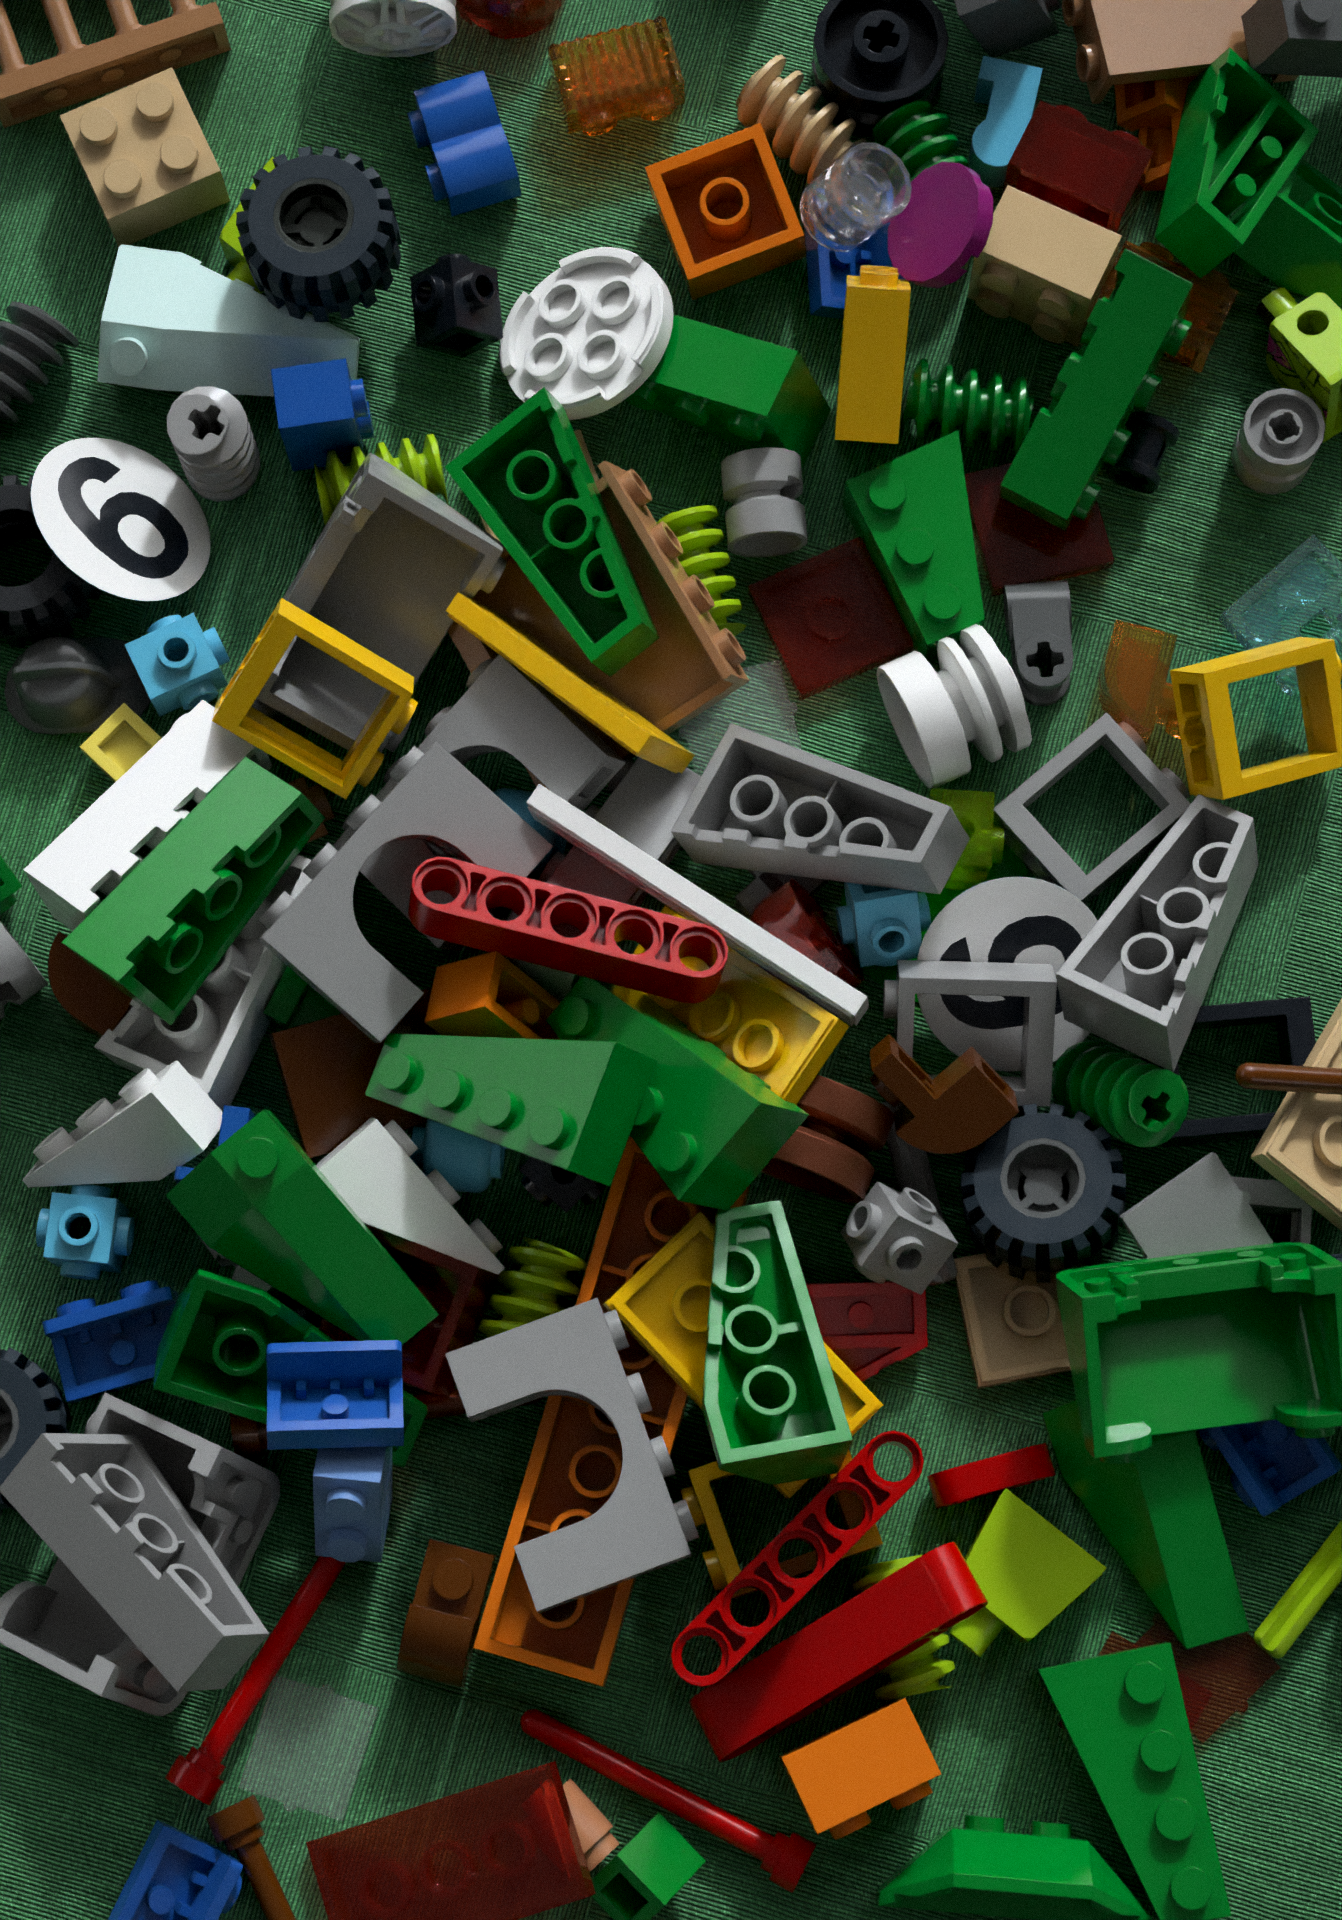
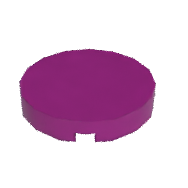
(941, 225)

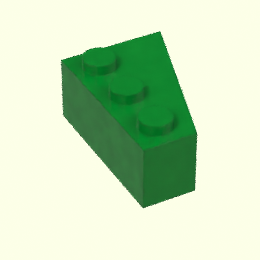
(1227, 162)
(735, 389)
(921, 540)

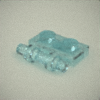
(1287, 601)

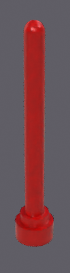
(202, 1767)
(780, 1855)

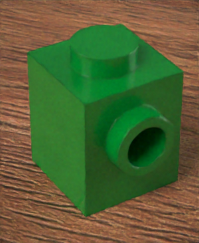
(655, 1865)

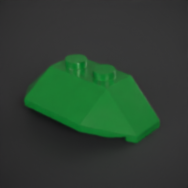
(1011, 1875)

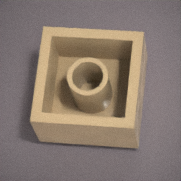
(145, 157)
(1042, 266)

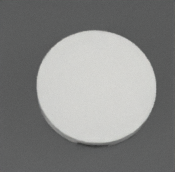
(588, 331)

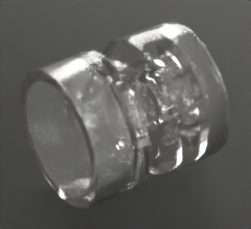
(855, 197)

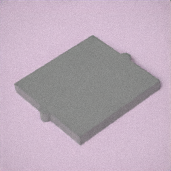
(1195, 1214)

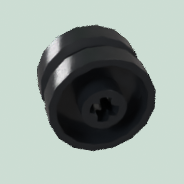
(878, 57)

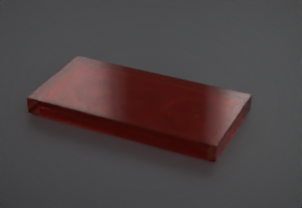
(462, 1857)

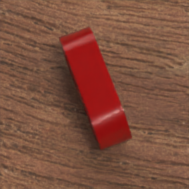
(991, 1475)

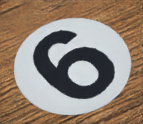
(120, 519)
(1002, 924)

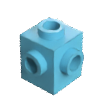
(179, 663)
(882, 923)
(101, 1248)

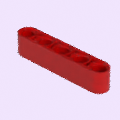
(598, 919)
(816, 1530)
(838, 1651)

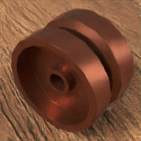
(825, 1146)

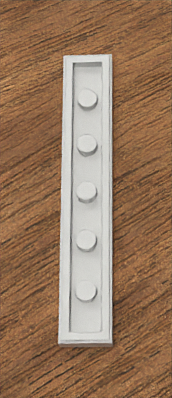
(697, 905)

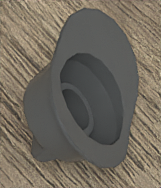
(72, 684)

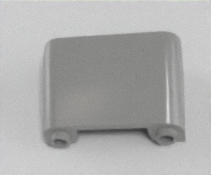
(383, 580)
(66, 1625)

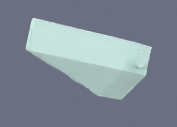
(189, 327)

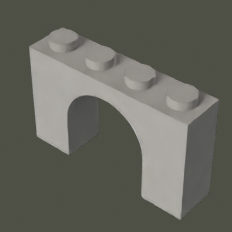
(496, 714)
(318, 928)
(578, 1358)

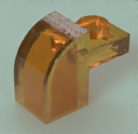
(1134, 679)

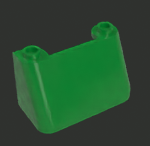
(1204, 1344)

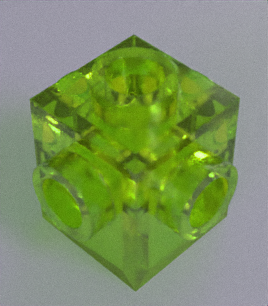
(986, 840)

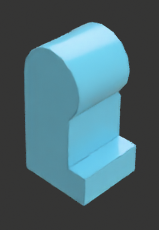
(1011, 97)

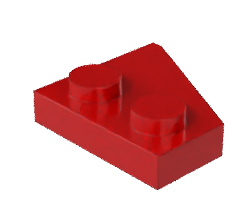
(870, 1322)

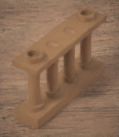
(107, 65)

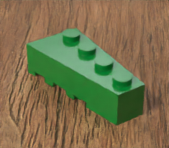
(1099, 391)
(551, 519)
(196, 890)
(533, 1096)
(701, 1115)
(1141, 1760)

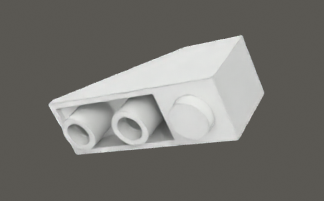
(136, 1139)
(394, 1195)

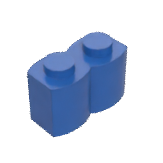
(466, 143)

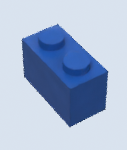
(320, 412)

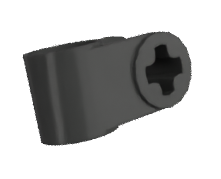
(1040, 632)

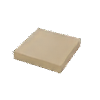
(1010, 1322)

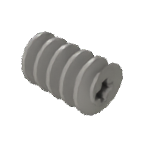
(214, 443)

